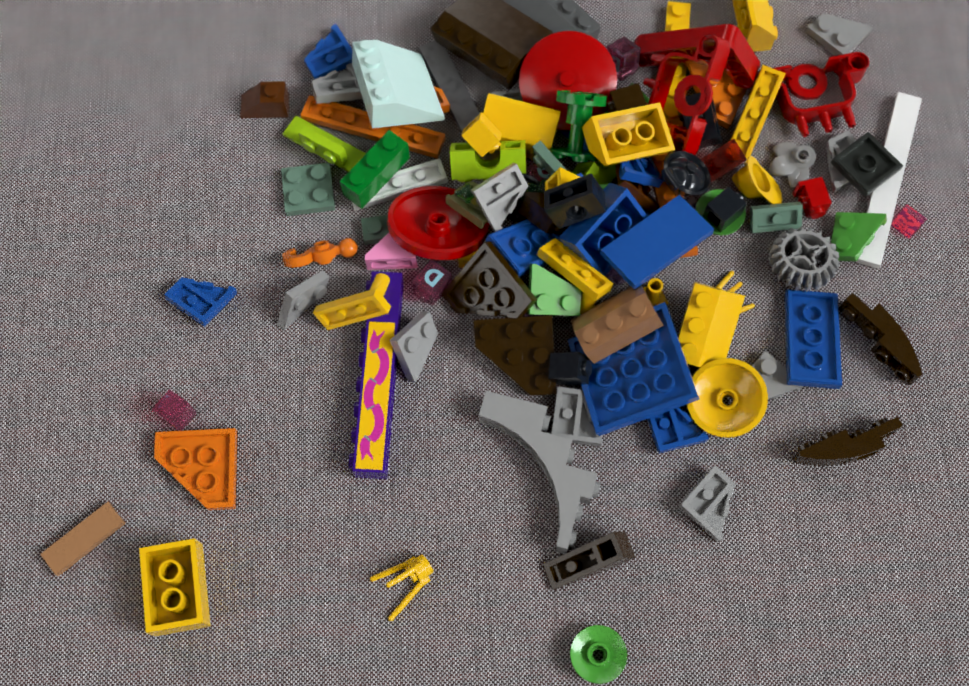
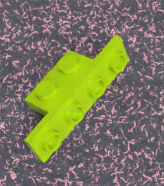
(323, 144)

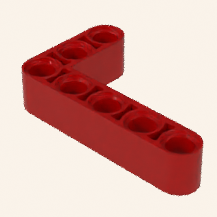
(741, 63)

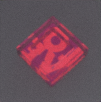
(908, 221)

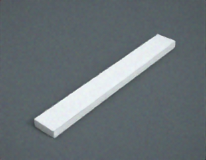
(884, 198)

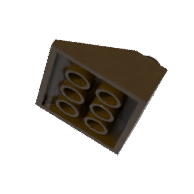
(489, 36)

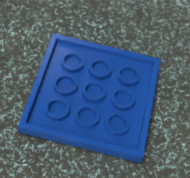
(639, 379)

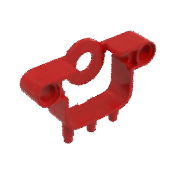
(849, 69)
(661, 86)

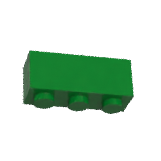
(375, 169)

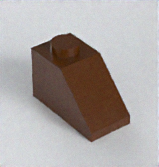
(266, 101)

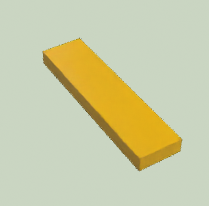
(757, 109)

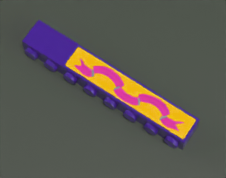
(377, 386)

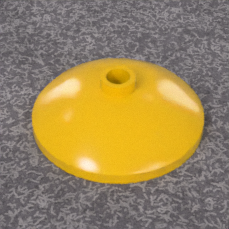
(732, 379)

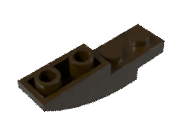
(891, 344)
(846, 448)

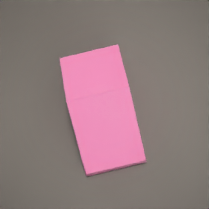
(389, 255)

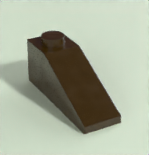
(589, 559)

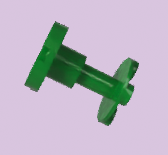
(578, 113)

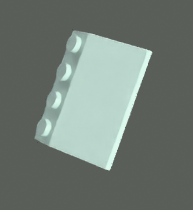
(394, 85)

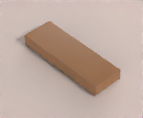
(82, 538)

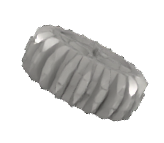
(800, 266)

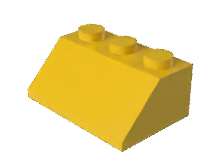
(756, 23)
(522, 121)
(628, 134)
(709, 323)

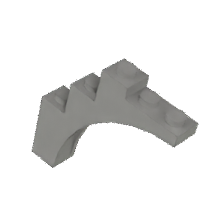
(570, 485)

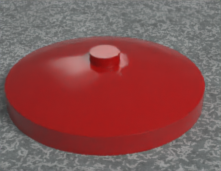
(566, 63)
(430, 227)

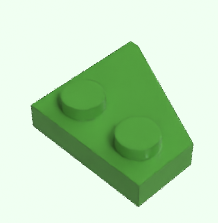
(854, 232)
(552, 294)

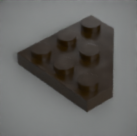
(489, 287)
(519, 349)

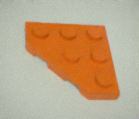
(725, 93)
(202, 463)

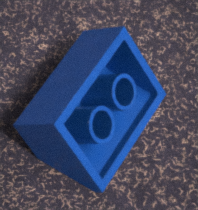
(593, 234)

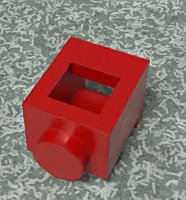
(813, 196)

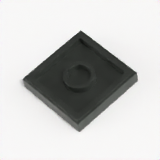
(866, 164)

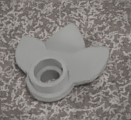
(789, 164)

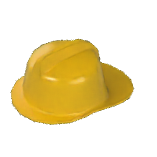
(756, 182)

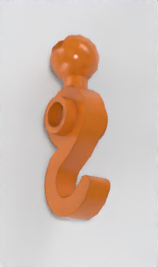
(321, 252)

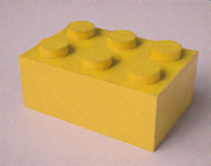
(174, 587)

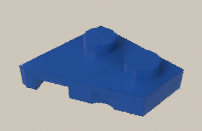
(641, 171)

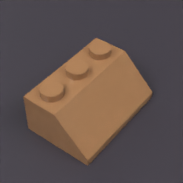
(615, 323)

